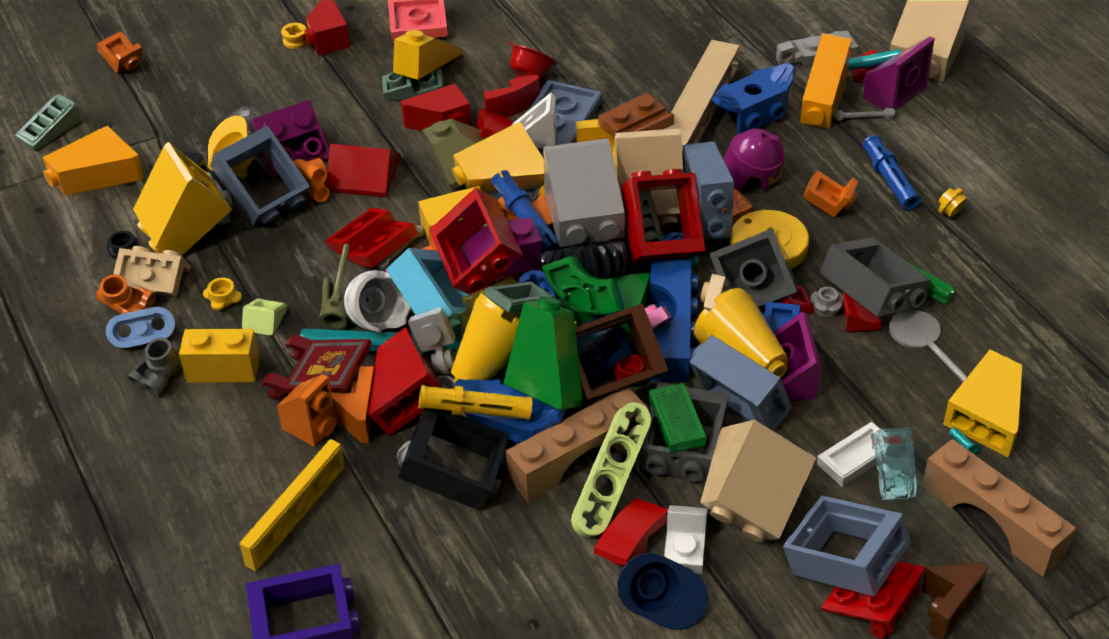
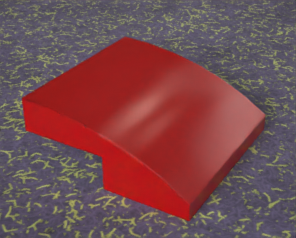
(372, 237)

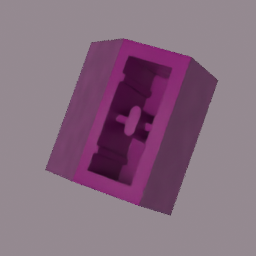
(296, 131)

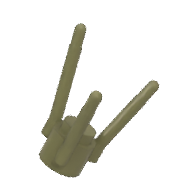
(333, 310)

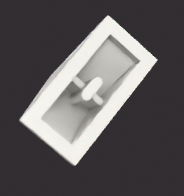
(541, 122)

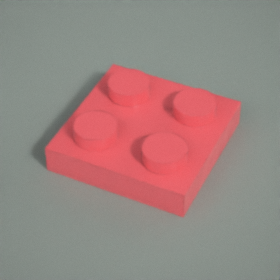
(417, 15)

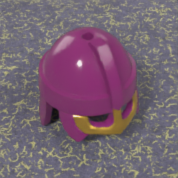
(755, 155)

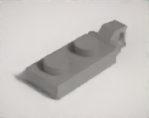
(805, 49)

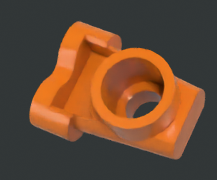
(315, 174)
(124, 298)

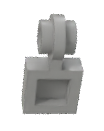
(434, 331)

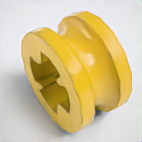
(294, 35)

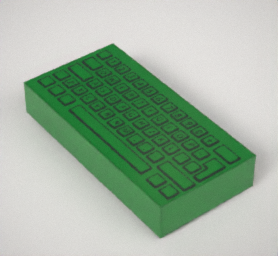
(677, 418)

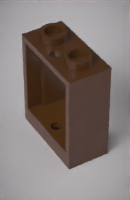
(645, 343)

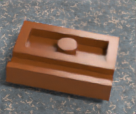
(638, 114)

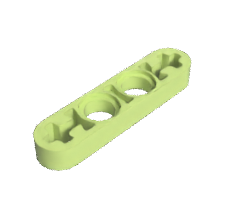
(615, 471)

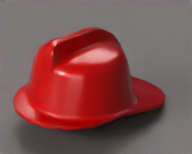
(529, 62)

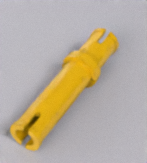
(474, 402)

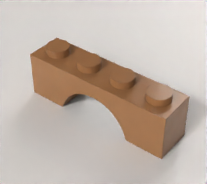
(542, 459)
(1033, 530)

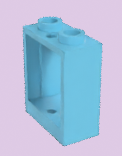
(426, 285)

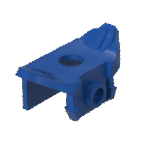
(758, 97)
(519, 430)

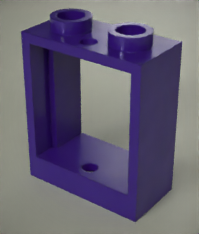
(298, 587)

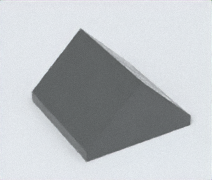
(757, 267)

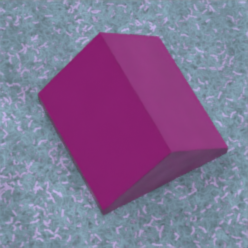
(803, 363)

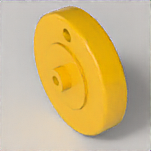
(788, 229)

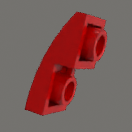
(515, 98)
(491, 123)
(630, 531)

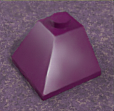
(899, 76)
(526, 237)

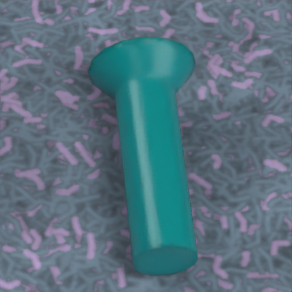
(964, 441)

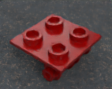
(886, 605)

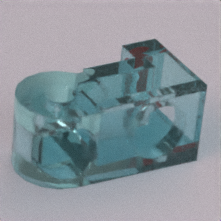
(895, 462)

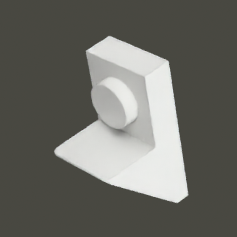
(686, 536)

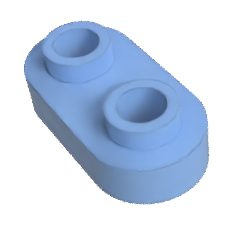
(141, 327)

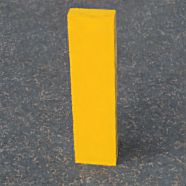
(292, 505)

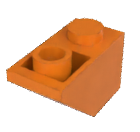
(309, 411)

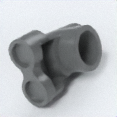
(160, 365)

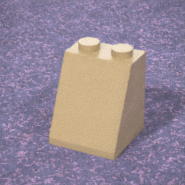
(935, 18)
(656, 153)
(755, 479)

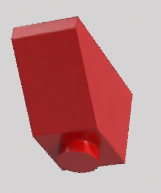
(326, 28)
(435, 106)

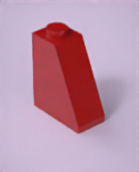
(398, 380)

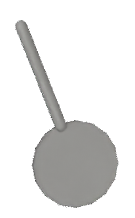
(920, 331)

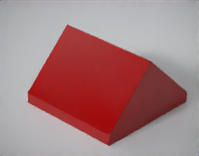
(361, 170)

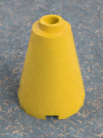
(743, 327)
(486, 341)

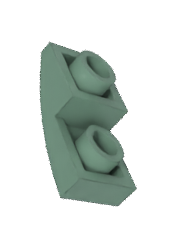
(402, 87)

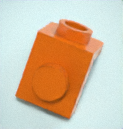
(120, 52)
(829, 194)

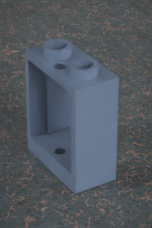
(244, 149)
(713, 188)
(751, 388)
(866, 574)

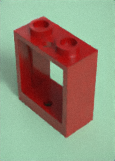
(450, 234)
(693, 239)

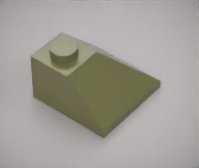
(447, 139)

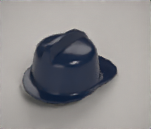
(662, 591)

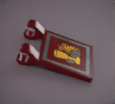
(329, 357)

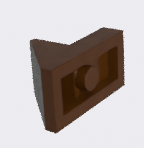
(954, 591)

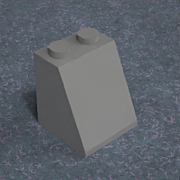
(583, 193)

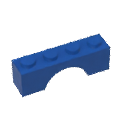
(672, 287)

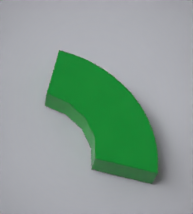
(582, 289)

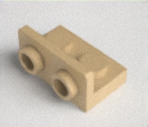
(152, 270)

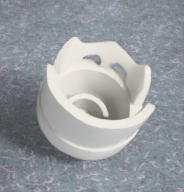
(384, 304)

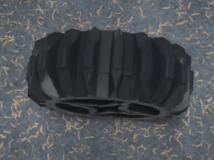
(599, 259)

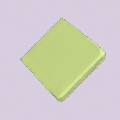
(263, 316)

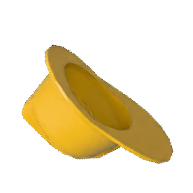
(226, 134)

